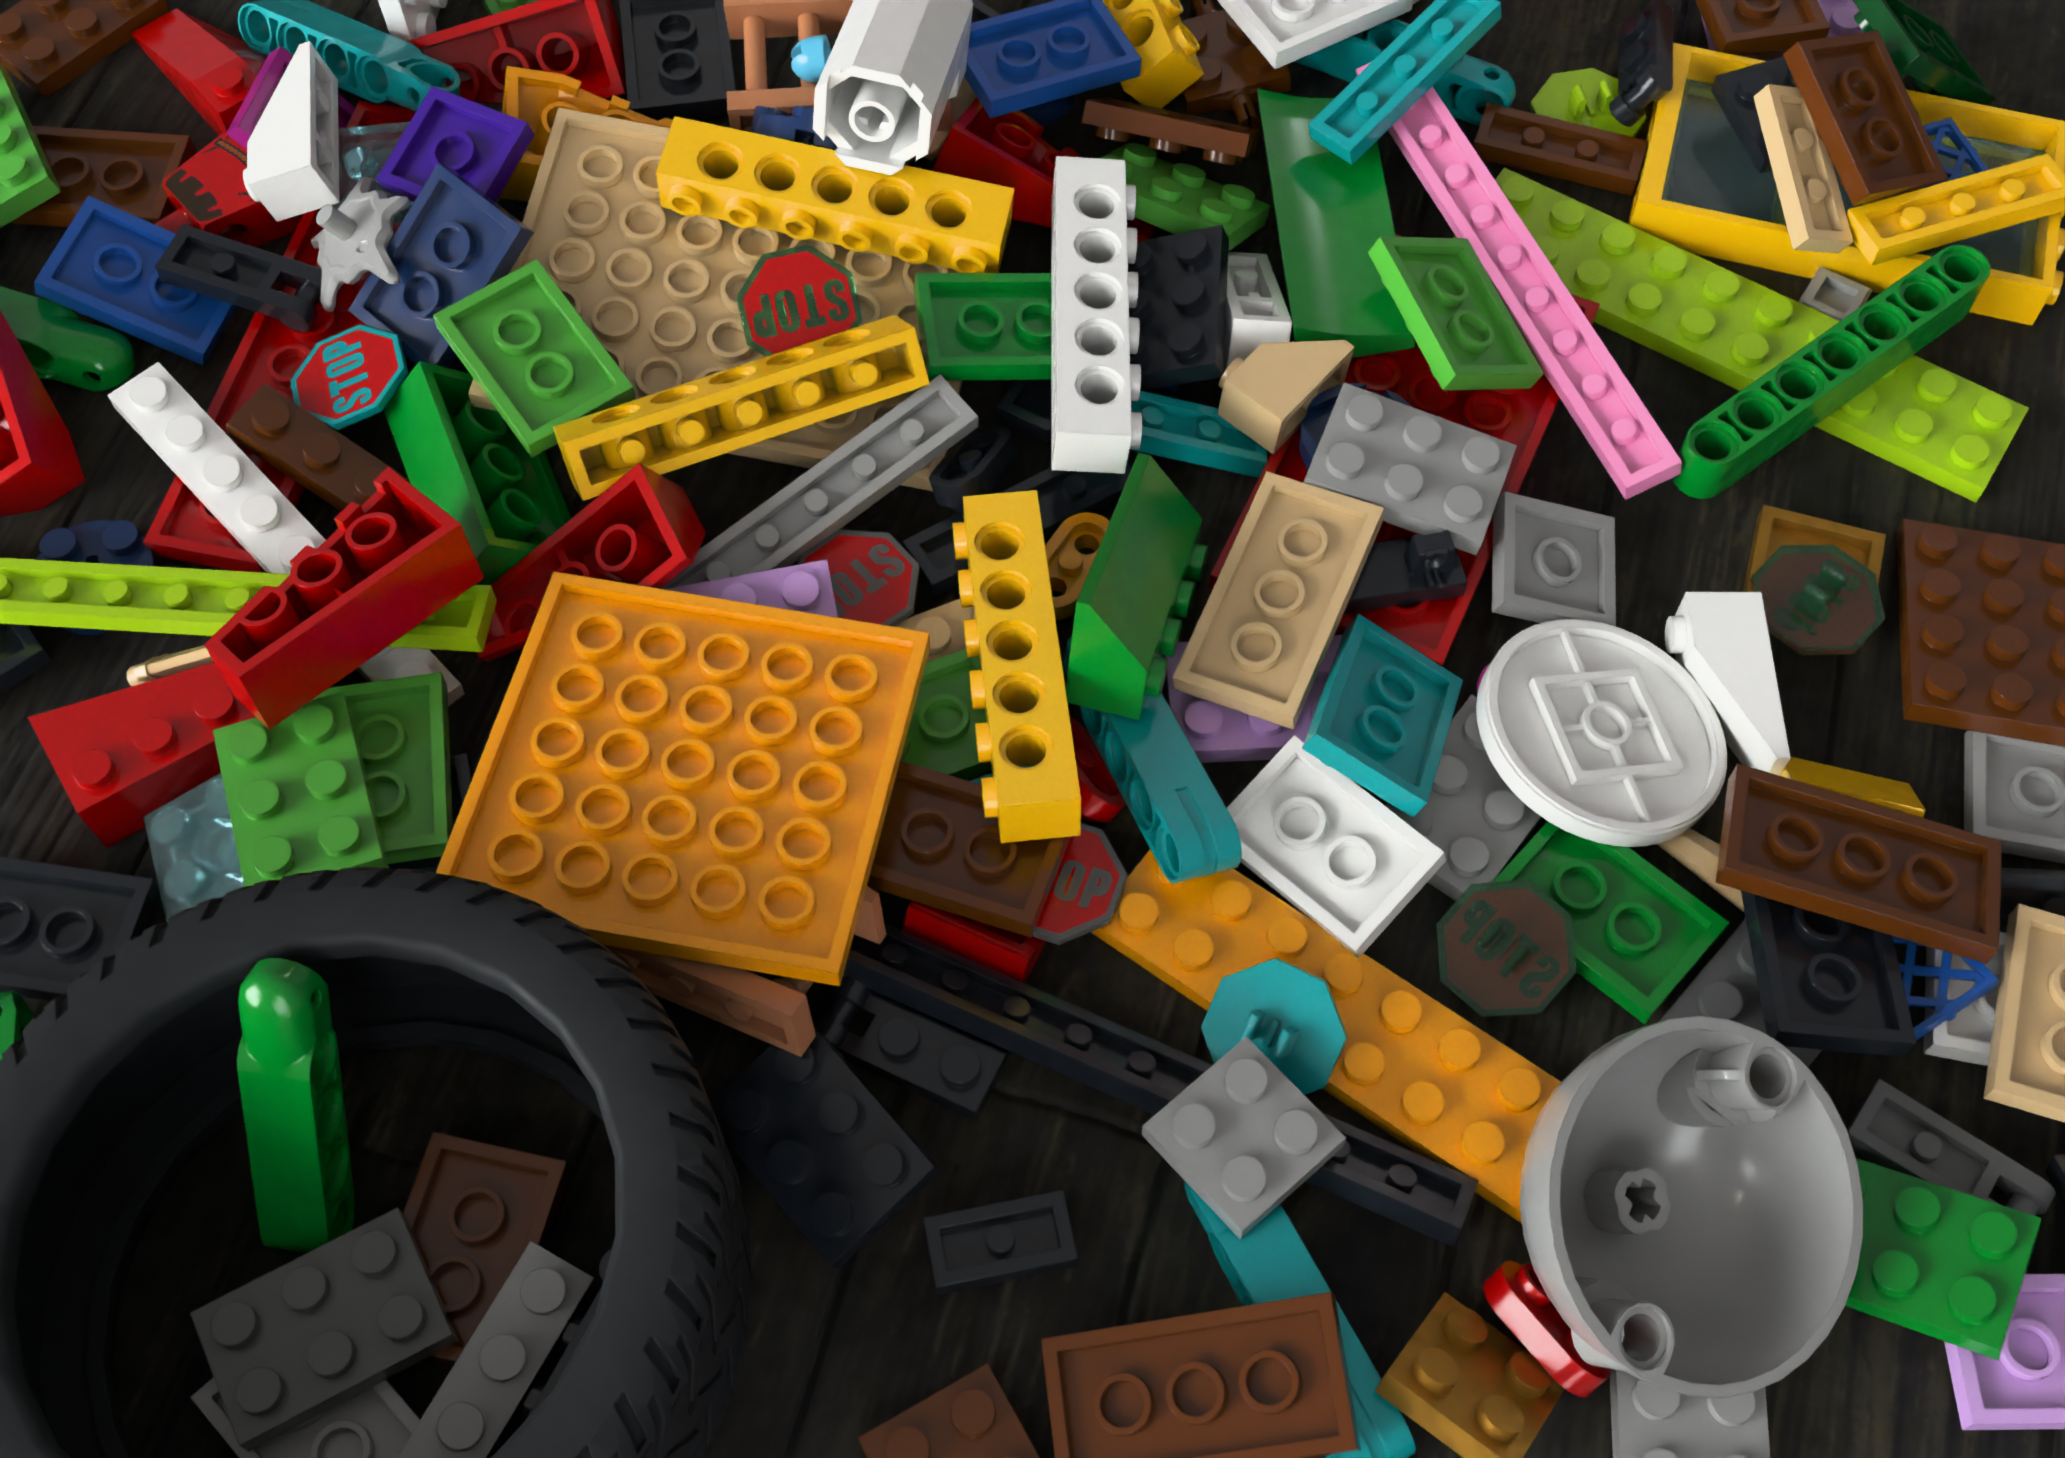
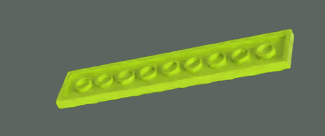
(1742, 330)

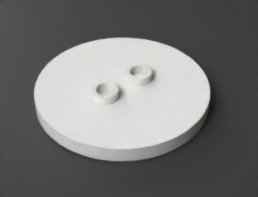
(1601, 733)

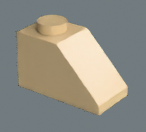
(1276, 384)

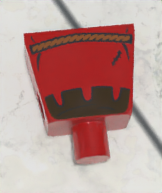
(212, 197)

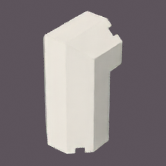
(891, 79)

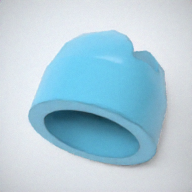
(810, 57)

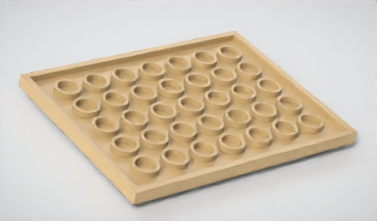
(667, 282)

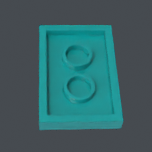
(1384, 716)

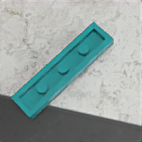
(1401, 75)

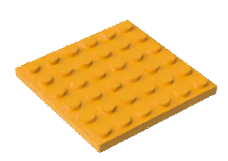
(693, 774)

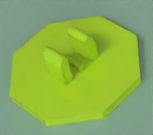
(1582, 99)

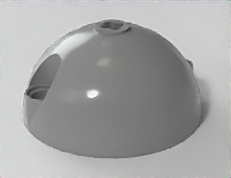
(1688, 1233)

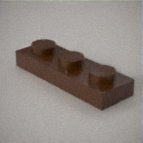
(1560, 149)
(305, 449)

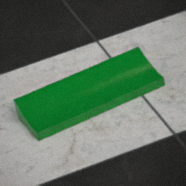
(1325, 227)

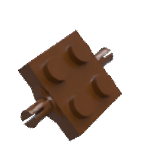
(1230, 67)

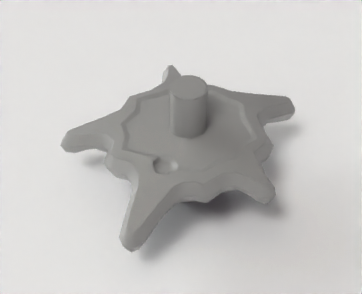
(356, 239)

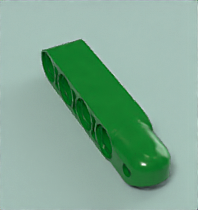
(66, 346)
(294, 1107)

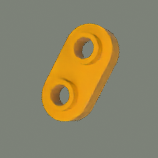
(1066, 564)

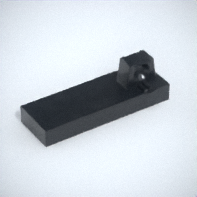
(1409, 573)

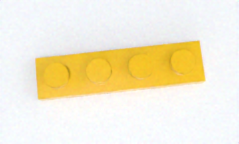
(1958, 209)

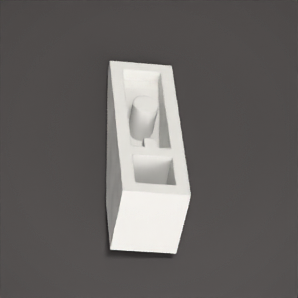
(297, 141)
(1253, 307)
(1729, 654)

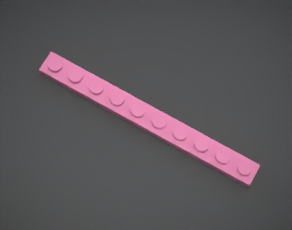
(1536, 298)

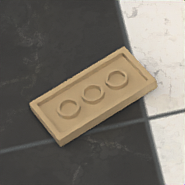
(1279, 600)

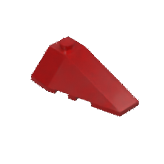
(544, 35)
(202, 63)
(1012, 155)
(35, 444)
(630, 534)

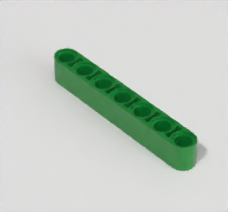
(1830, 371)

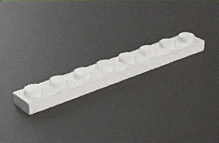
(241, 496)

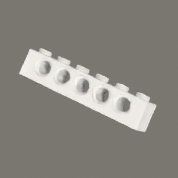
(1091, 317)

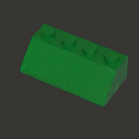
(474, 468)
(1135, 594)

